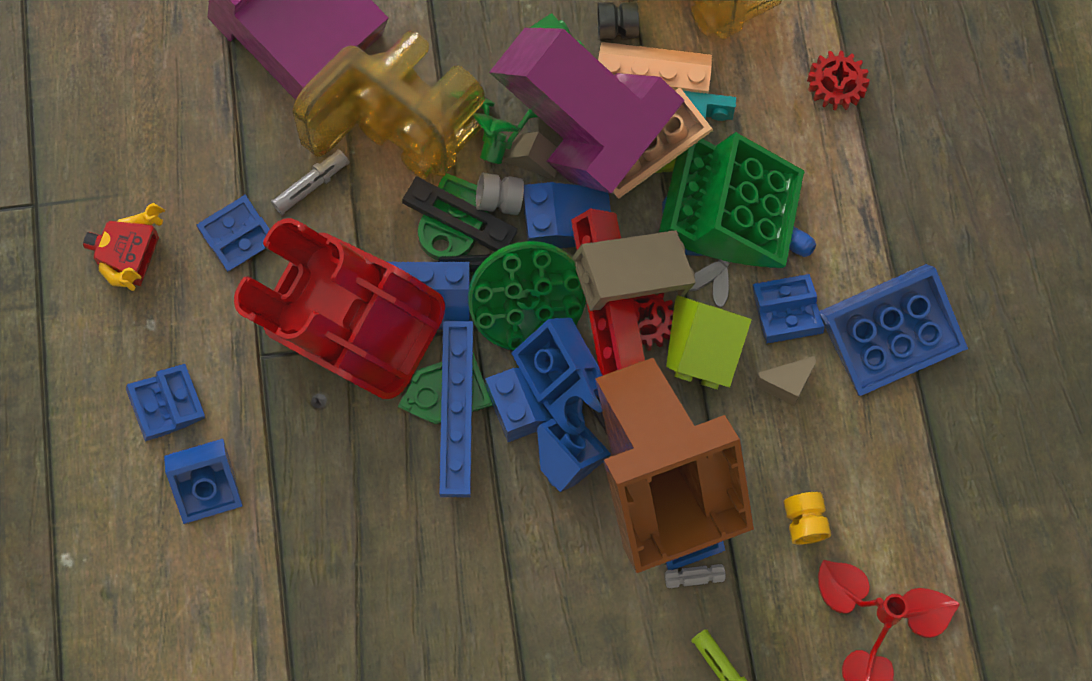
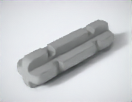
(695, 576)

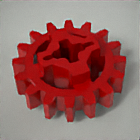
(850, 76)
(652, 304)

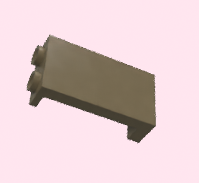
(633, 268)

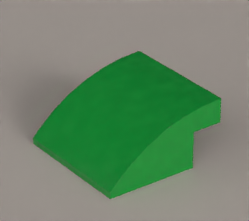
(734, 202)

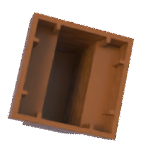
(668, 479)

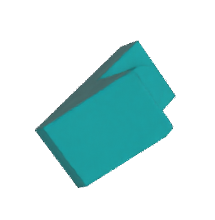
(714, 106)

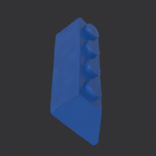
(449, 280)

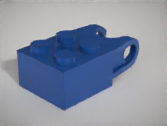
(560, 372)

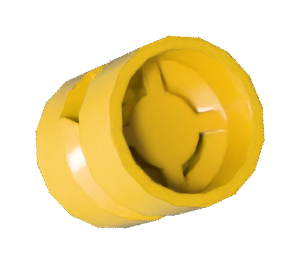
(807, 519)

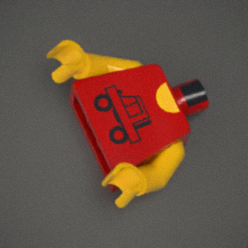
(126, 247)

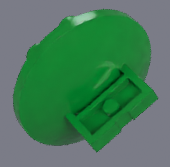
(522, 290)

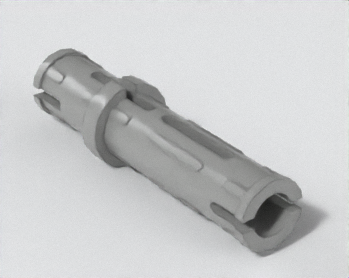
(320, 174)

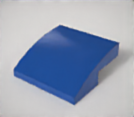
(234, 233)
(788, 308)
(165, 402)

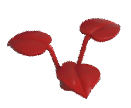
(926, 610)

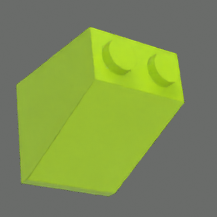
(705, 342)

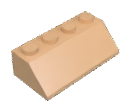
(676, 68)
(679, 134)

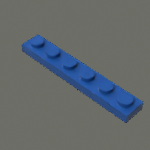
(456, 409)

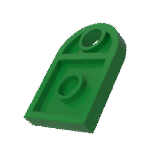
(432, 230)

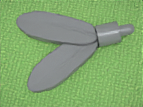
(718, 274)

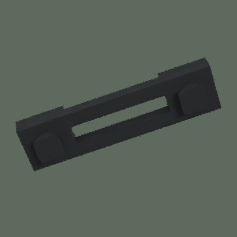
(422, 198)

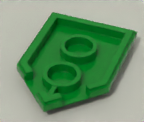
(425, 393)

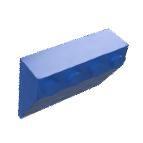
(894, 329)

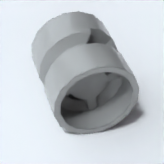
(503, 194)

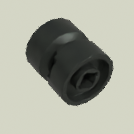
(618, 20)

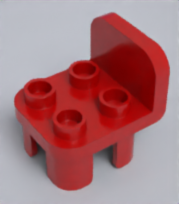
(344, 309)

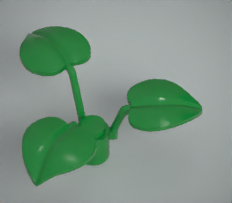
(495, 141)

